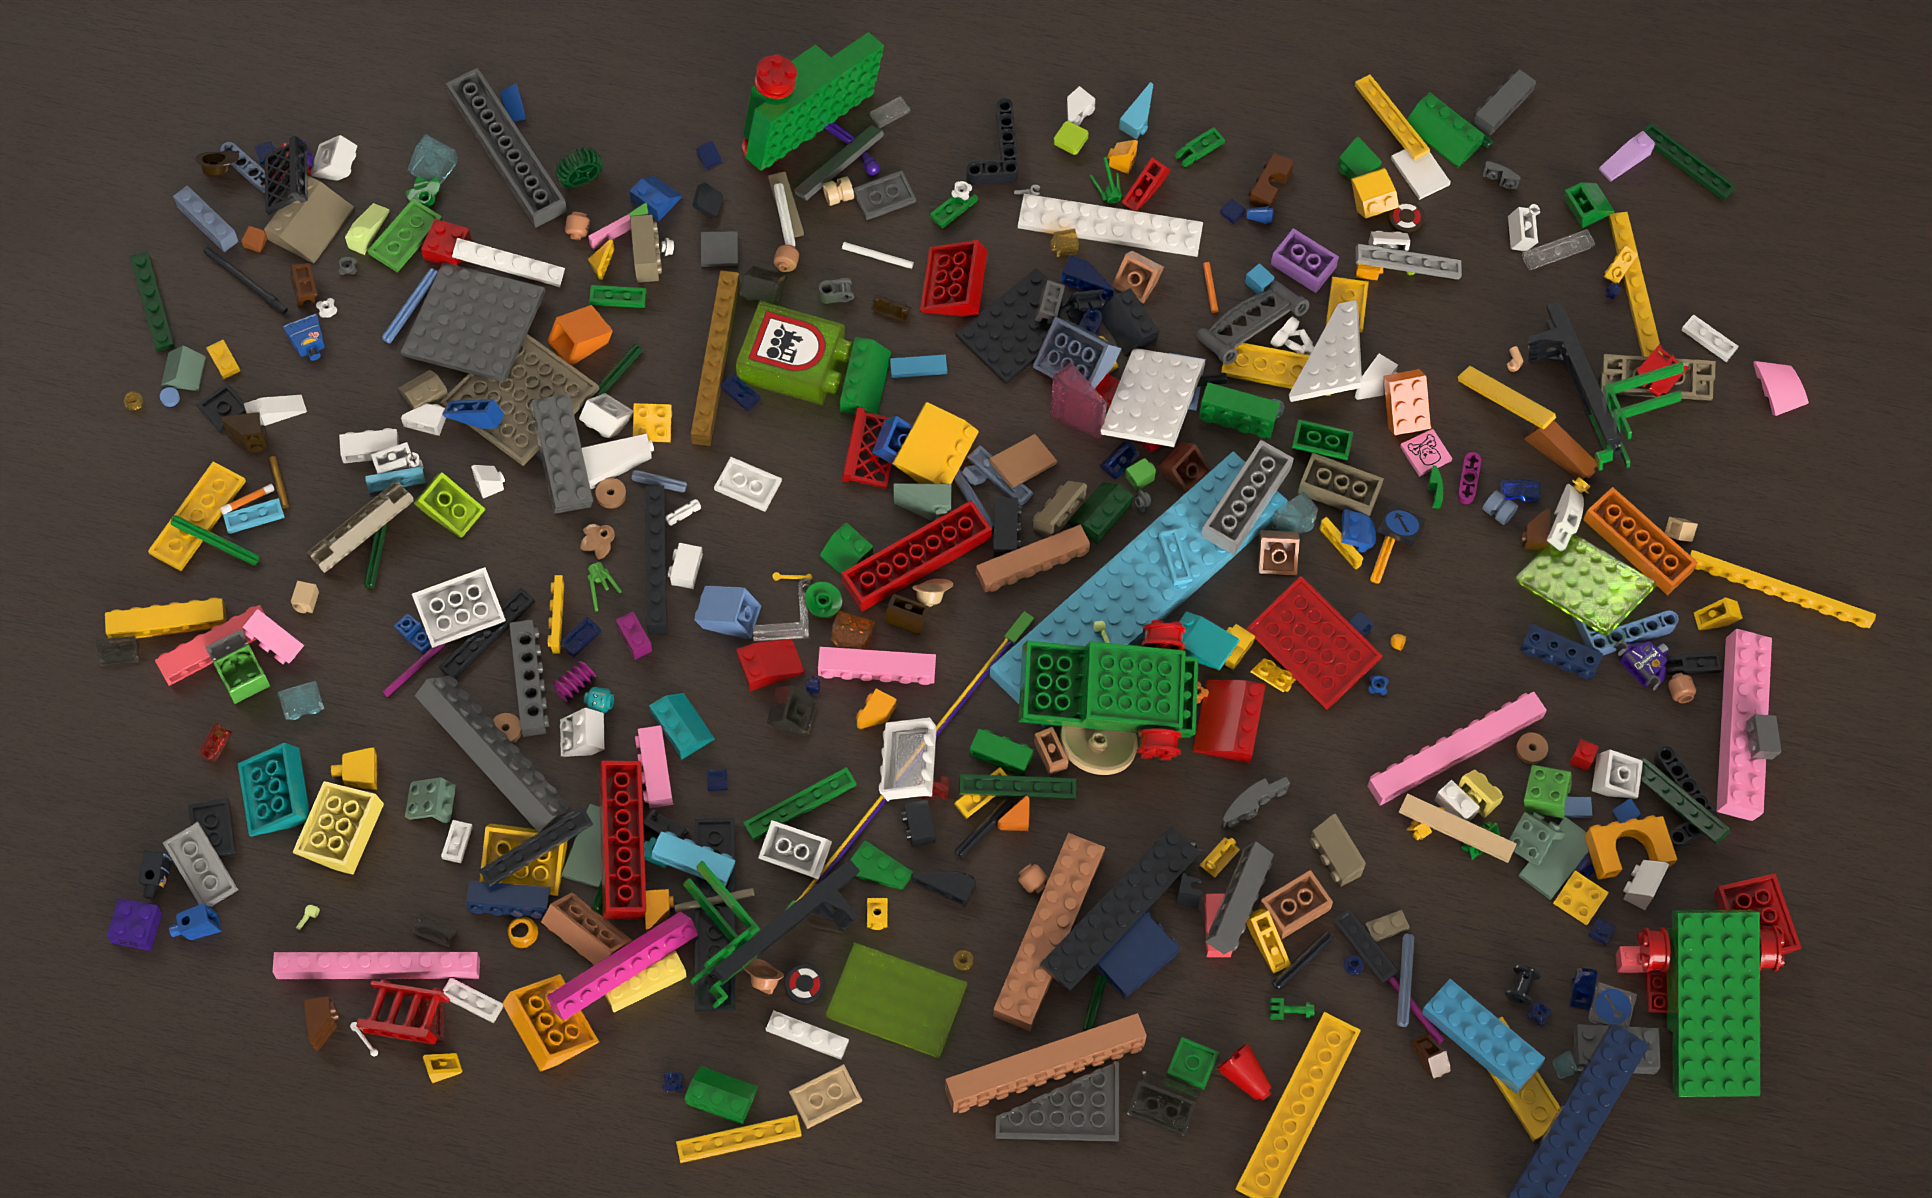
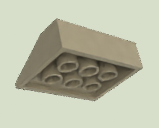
(309, 225)

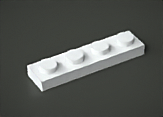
(807, 1035)

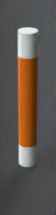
(246, 499)

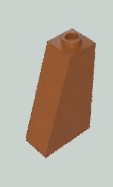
(1562, 450)

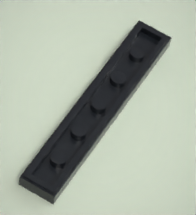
(481, 640)
(536, 847)

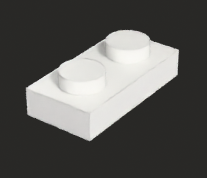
(457, 841)

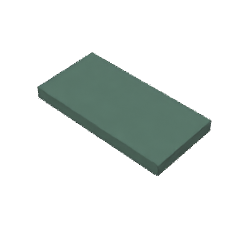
(585, 856)
(1558, 861)

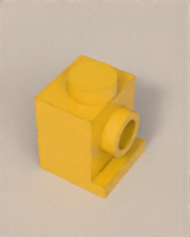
(874, 921)

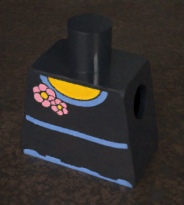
(157, 866)

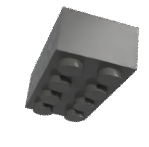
(1588, 1037)

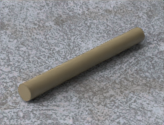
(714, 900)

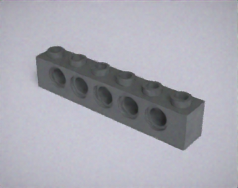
(529, 724)

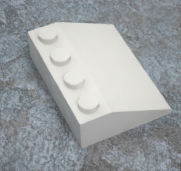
(458, 607)

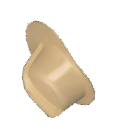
(932, 591)

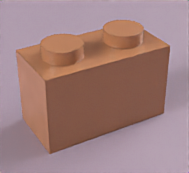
(1051, 751)

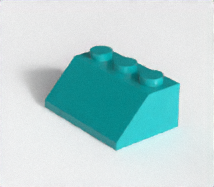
(680, 724)

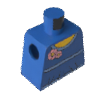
(306, 336)

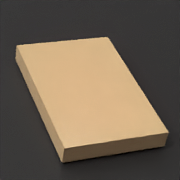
(825, 1096)

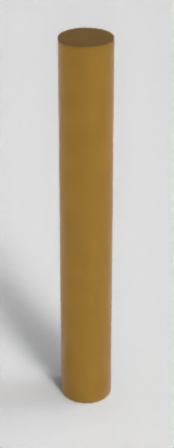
(279, 482)

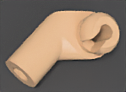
(1517, 360)

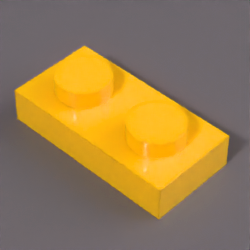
(223, 359)

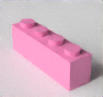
(655, 767)

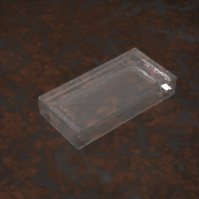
(890, 112)

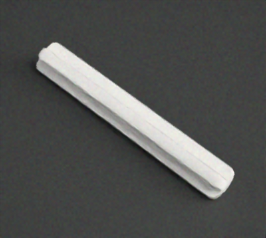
(784, 214)

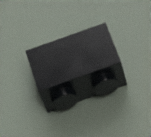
(919, 823)

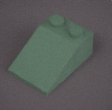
(924, 499)

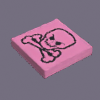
(1425, 452)

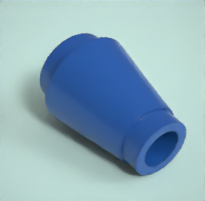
(1261, 214)

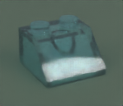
(432, 159)
(1295, 515)

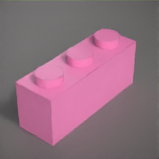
(272, 637)

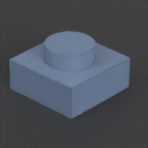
(974, 475)

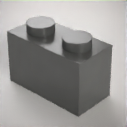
(1763, 736)

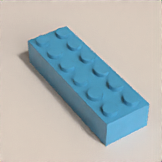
(1483, 1036)

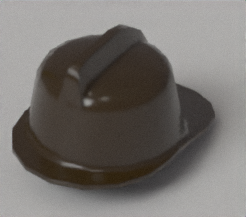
(216, 162)

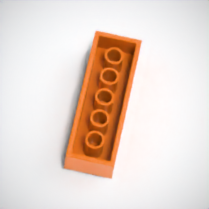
(1640, 541)

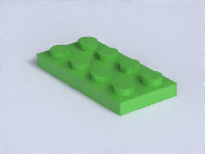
(404, 235)

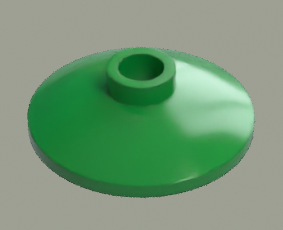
(824, 592)

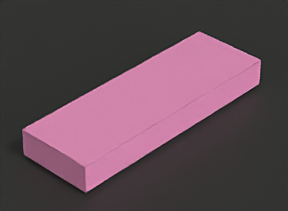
(610, 232)

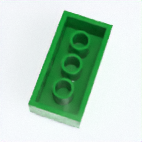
(1239, 410)

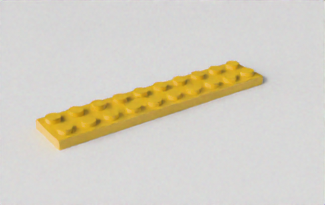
(1298, 1108)

